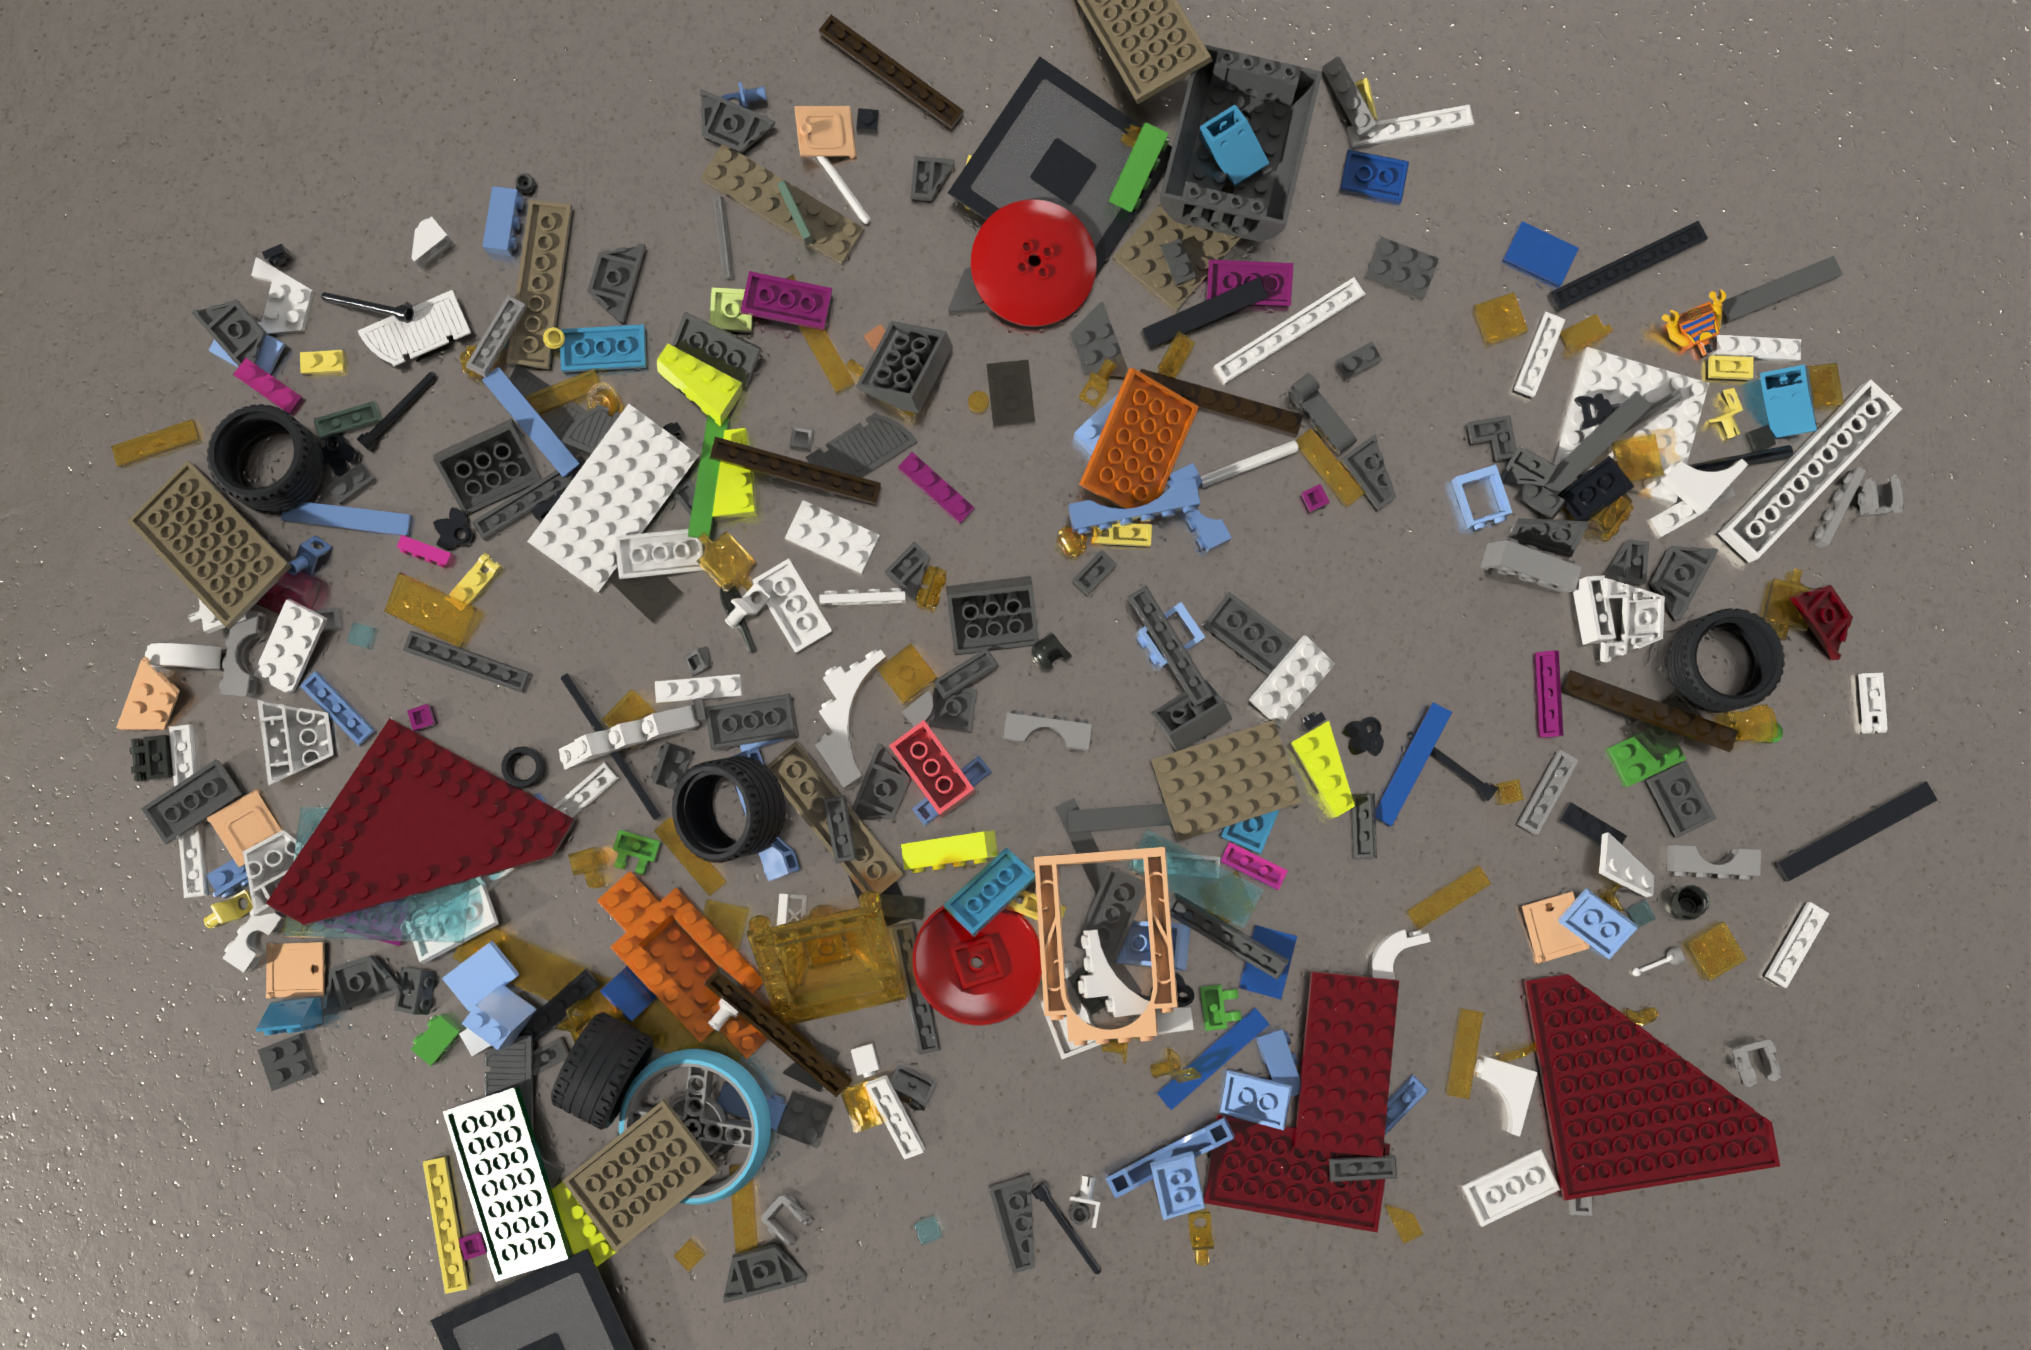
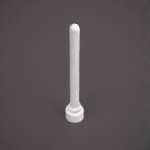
(844, 189)

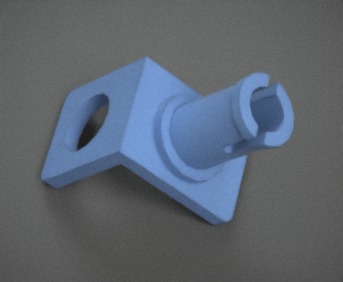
(746, 96)
(307, 556)

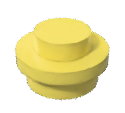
(553, 338)

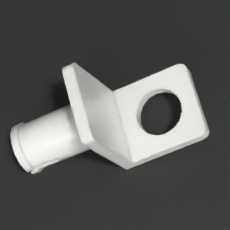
(746, 606)
(722, 1015)
(1086, 1195)

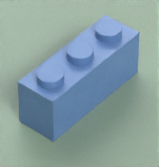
(503, 221)
(1278, 1058)
(734, 1104)

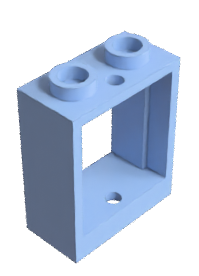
(1493, 474)
(1188, 623)

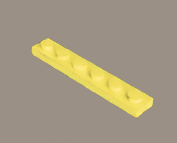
(445, 1224)

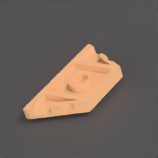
(149, 700)

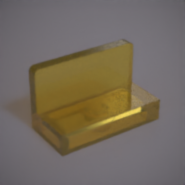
(1584, 333)

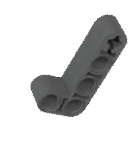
(1321, 414)

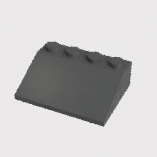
(906, 365)
(487, 466)
(992, 615)

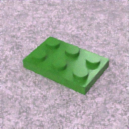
(1637, 763)

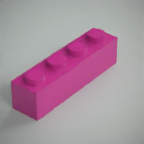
(426, 551)

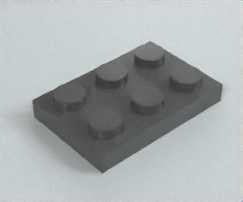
(1402, 267)
(1681, 799)

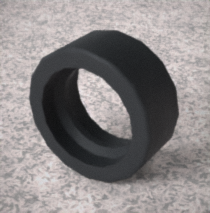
(510, 756)

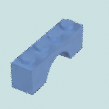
(1211, 532)

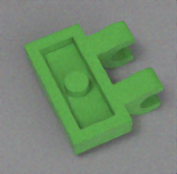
(636, 846)
(1213, 1007)

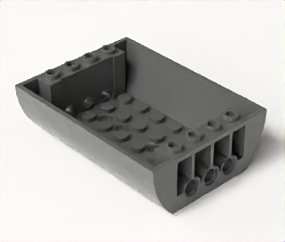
(1280, 108)

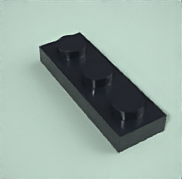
(1588, 824)

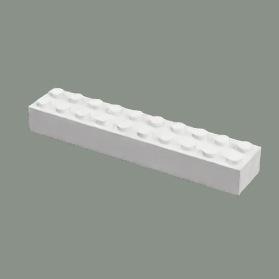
(1809, 471)

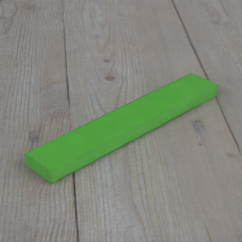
(706, 482)

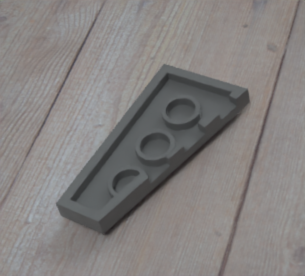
(1014, 1214)

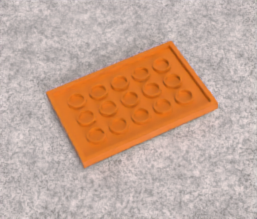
(1138, 442)

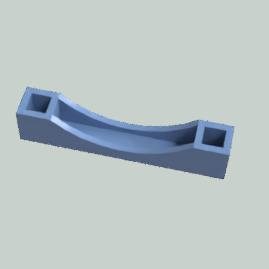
(1090, 515)
(778, 858)
(1198, 1142)

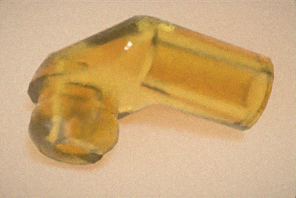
(1643, 1017)

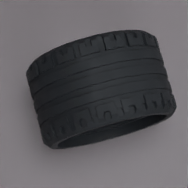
(238, 432)
(1765, 649)
(694, 810)
(601, 1070)

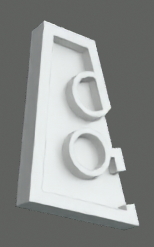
(1623, 867)

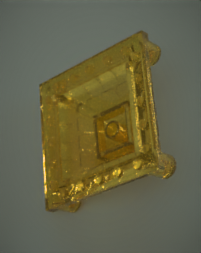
(827, 961)

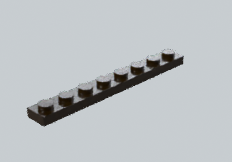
(891, 71)
(1232, 405)
(794, 470)
(1650, 711)
(778, 1031)

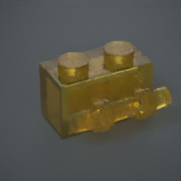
(1612, 517)
(588, 863)
(860, 1107)

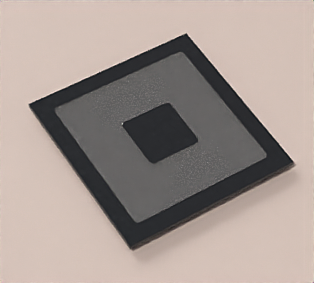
(1057, 148)
(547, 1310)

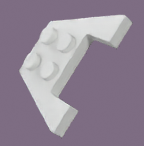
(287, 301)
(1640, 618)

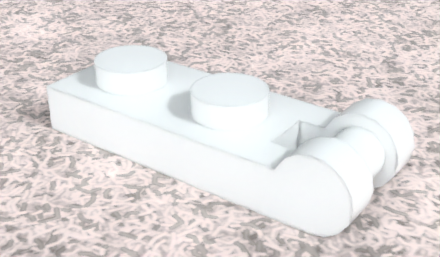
(1872, 702)

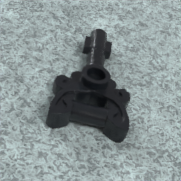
(1602, 410)

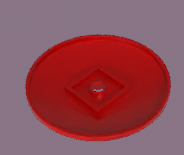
(1027, 292)
(982, 994)

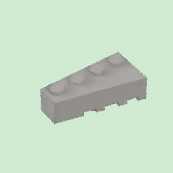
(1532, 565)

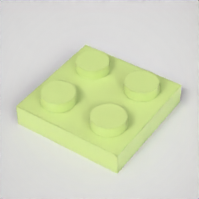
(726, 310)

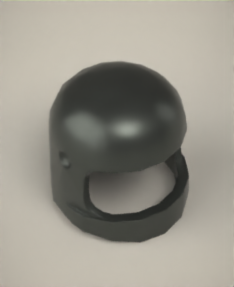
(1046, 645)
(1695, 906)

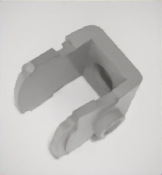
(1880, 498)
(1743, 1065)
(777, 1229)

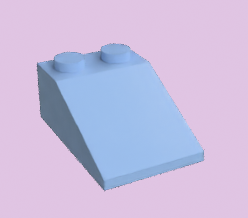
(1090, 431)
(1136, 946)

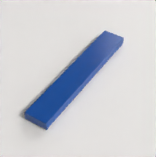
(1412, 763)
(1215, 1057)

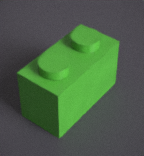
(437, 1039)

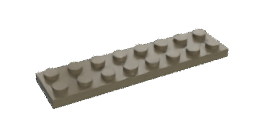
(758, 191)
(540, 281)
(805, 789)

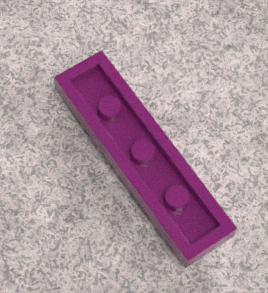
(936, 487)
(1549, 694)

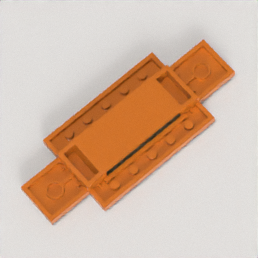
(674, 964)

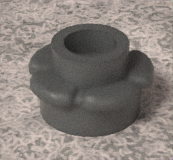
(525, 177)
(1073, 1213)

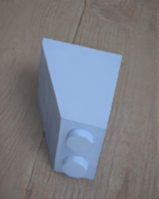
(499, 1017)

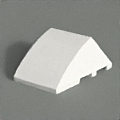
(293, 739)
(265, 868)

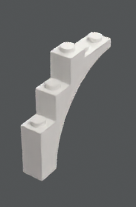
(844, 686)
(627, 735)
(1121, 1000)

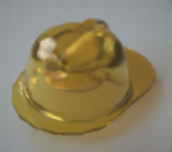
(604, 395)

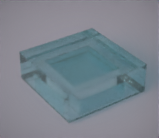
(361, 635)
(1640, 913)
(928, 1230)

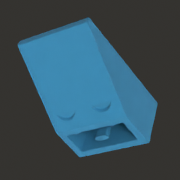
(1233, 145)
(1789, 401)
(291, 1016)

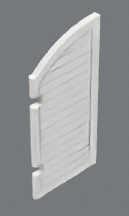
(428, 330)

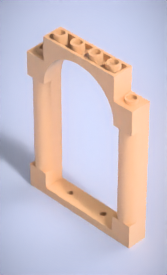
(1052, 954)

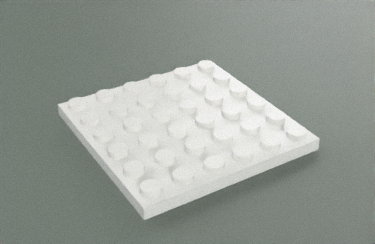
(1616, 380)

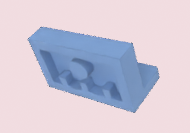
(227, 879)

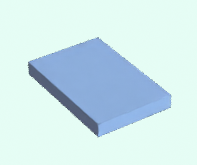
(267, 357)
(1597, 923)
(480, 975)
(1256, 1099)
(1177, 1185)

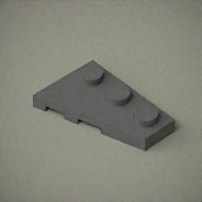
(1369, 471)

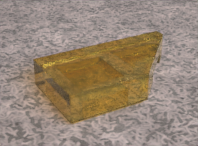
(1516, 1052)
(1405, 1223)

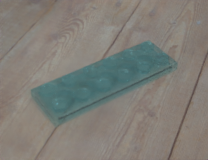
(1203, 881)

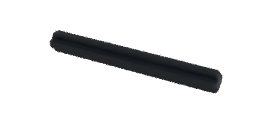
(1749, 458)

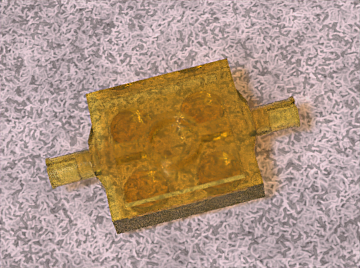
(726, 561)
(1780, 608)

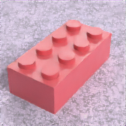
(932, 769)

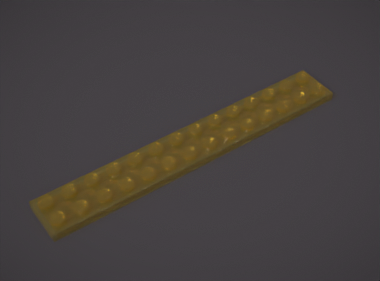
(548, 974)

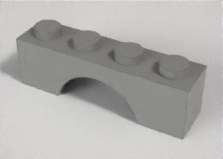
(236, 678)
(1020, 726)
(1688, 860)

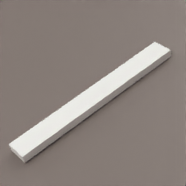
(1289, 330)
(570, 805)
(192, 842)

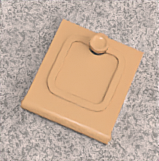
(829, 131)
(244, 824)
(1547, 935)
(291, 972)

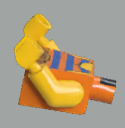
(1697, 325)

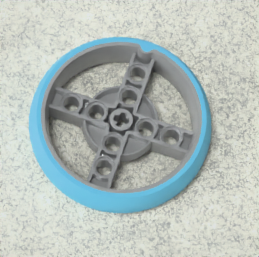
(702, 1065)

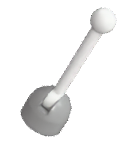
(1674, 957)

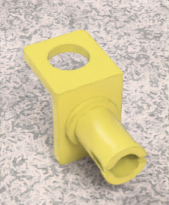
(1727, 418)
(228, 910)

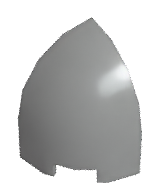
(918, 708)

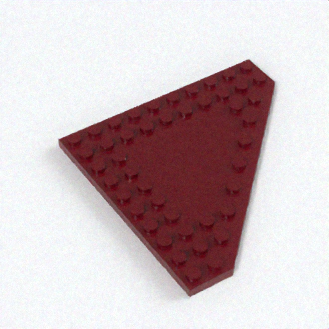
(413, 825)
(1630, 1106)

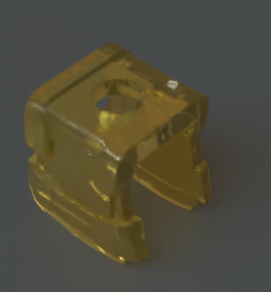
(1756, 724)

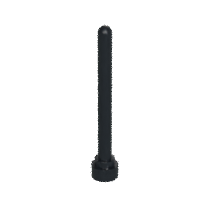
(402, 313)
(369, 439)
(1486, 789)
(1043, 1193)

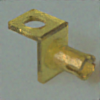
(1099, 382)
(1610, 897)
(574, 1023)
(1121, 1048)
(1173, 1068)
(1201, 1238)

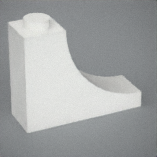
(1699, 487)
(1514, 1086)

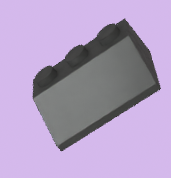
(1186, 724)

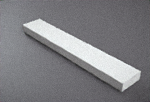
(1414, 126)

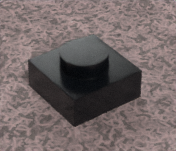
(867, 120)
(277, 255)
(1312, 720)

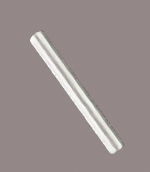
(1249, 463)

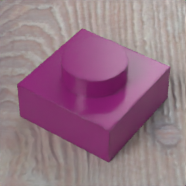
(1315, 498)
(421, 717)
(472, 1246)

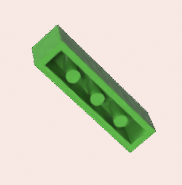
(1138, 167)

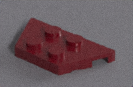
(1825, 616)

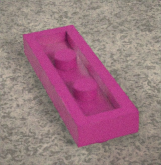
(267, 385)
(1253, 866)

